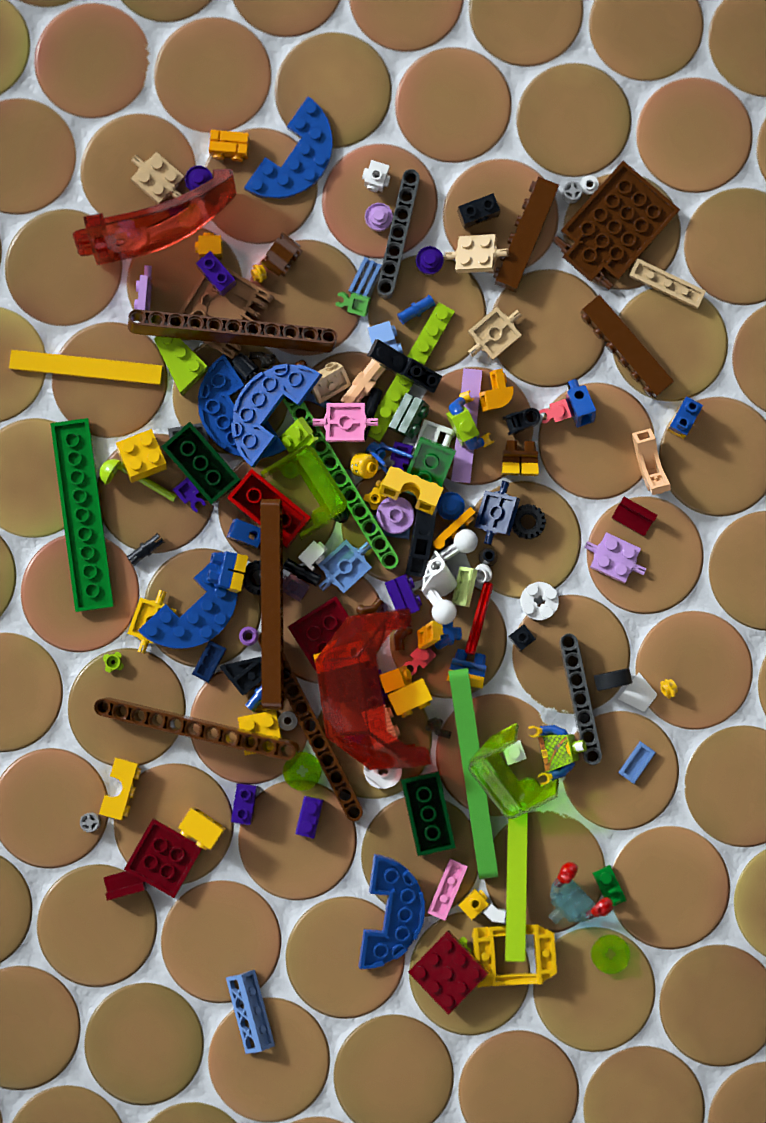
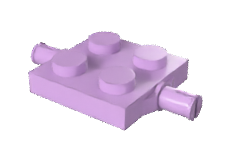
(144, 289)
(615, 558)

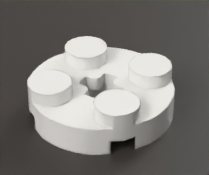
(530, 607)
(385, 780)

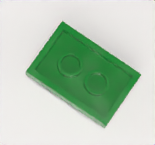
(431, 461)

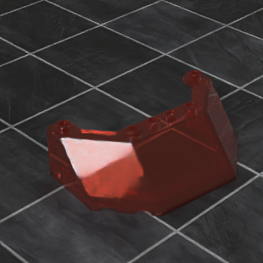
(353, 692)

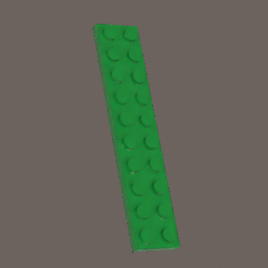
(82, 515)

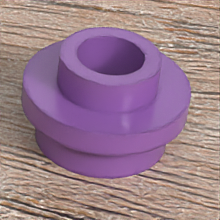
(244, 631)

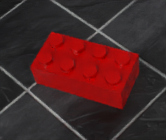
(248, 498)

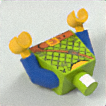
(464, 425)
(557, 750)

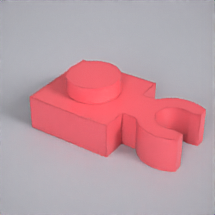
(559, 411)
(420, 657)

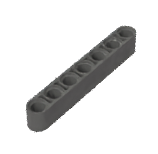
(398, 225)
(580, 689)

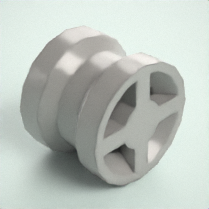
(574, 189)
(87, 823)

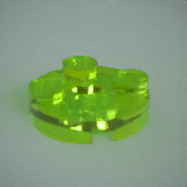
(311, 777)
(602, 962)

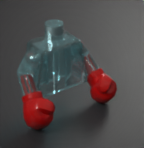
(572, 900)

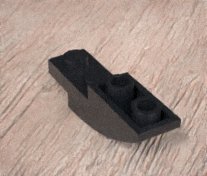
(404, 366)
(420, 543)

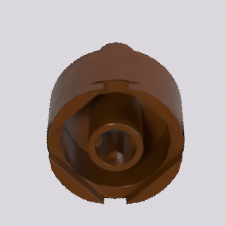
(281, 254)

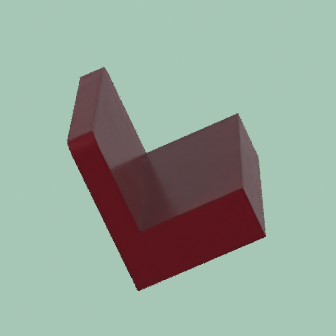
(634, 516)
(122, 885)

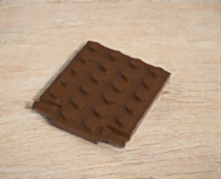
(615, 225)

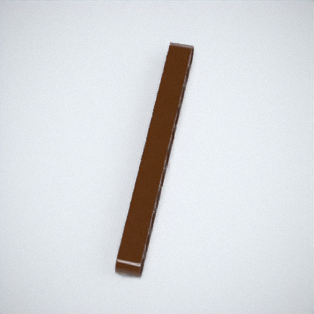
(224, 335)
(272, 604)
(205, 726)
(326, 750)

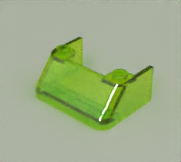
(318, 479)
(499, 782)

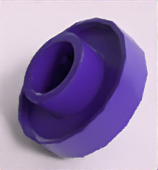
(197, 176)
(429, 260)

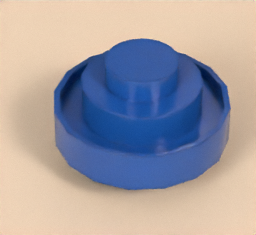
(450, 506)

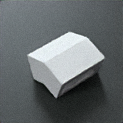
(495, 914)

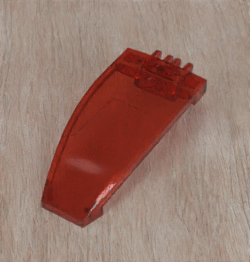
(157, 226)

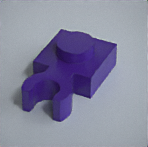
(399, 459)
(187, 493)

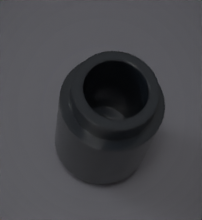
(245, 367)

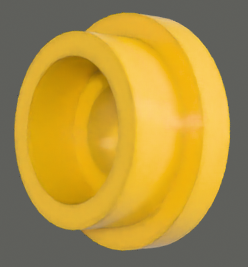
(258, 273)

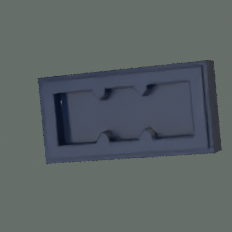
(209, 661)

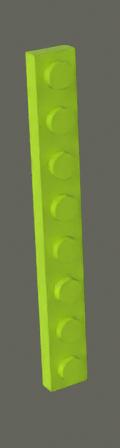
(420, 352)

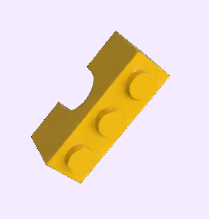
(400, 481)
(118, 806)

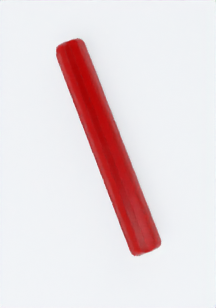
(479, 618)

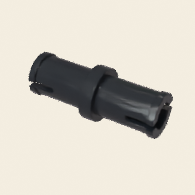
(145, 549)
(302, 572)

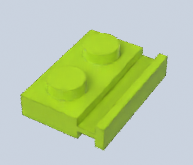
(298, 435)

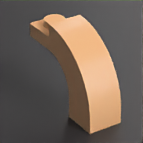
(649, 462)

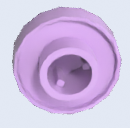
(378, 217)

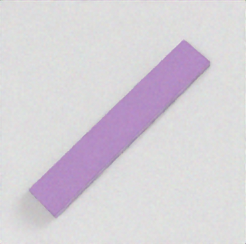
(464, 457)

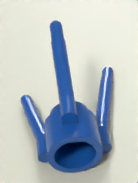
(378, 452)

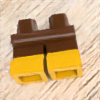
(528, 457)

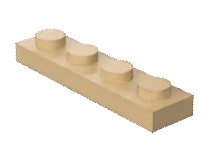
(667, 283)

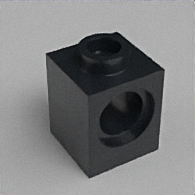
(521, 637)

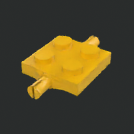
(143, 612)

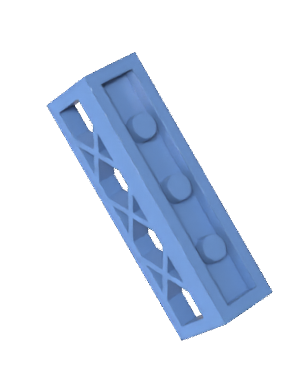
(253, 1011)

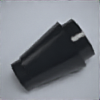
(483, 560)

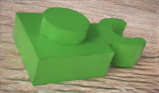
(356, 304)

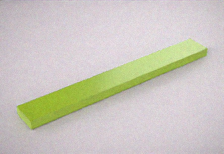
(516, 889)

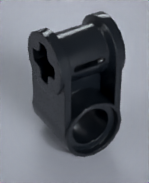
(520, 421)

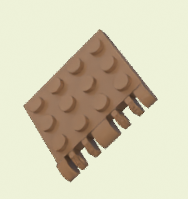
(234, 305)

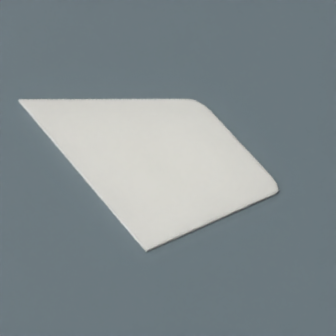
(639, 693)

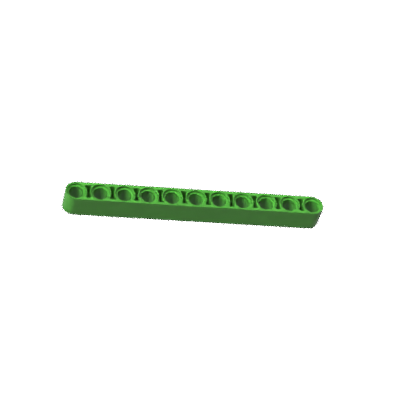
(347, 486)
(475, 794)

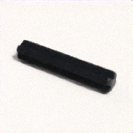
(372, 406)

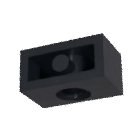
(478, 211)

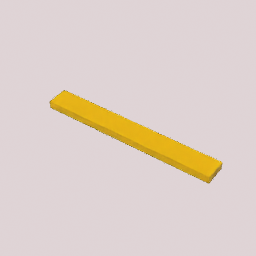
(85, 367)

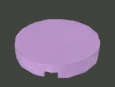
(395, 515)

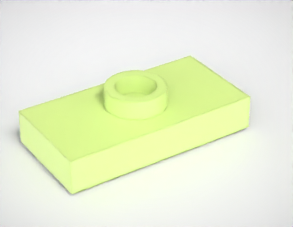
(465, 585)

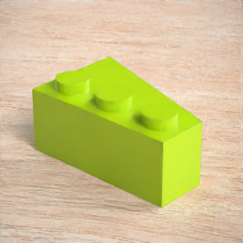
(181, 361)

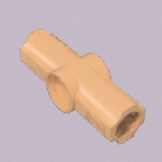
(363, 383)

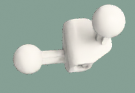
(439, 580)

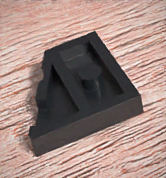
(244, 674)

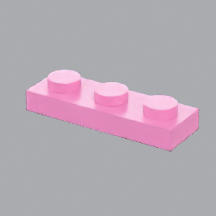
(447, 889)

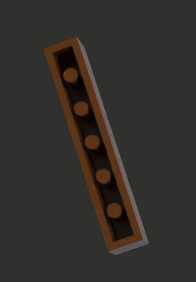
(526, 234)
(626, 346)

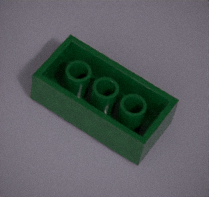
(201, 463)
(428, 813)

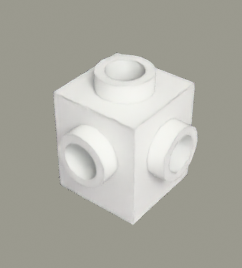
(377, 170)

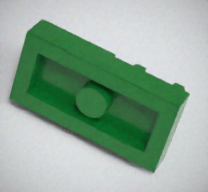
(609, 885)

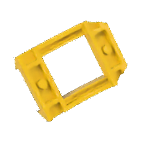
(544, 956)

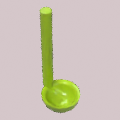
(110, 468)

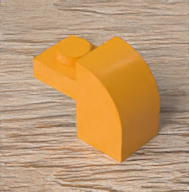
(499, 395)

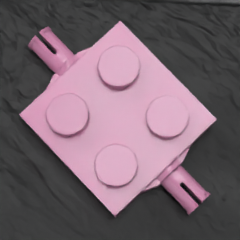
(345, 422)

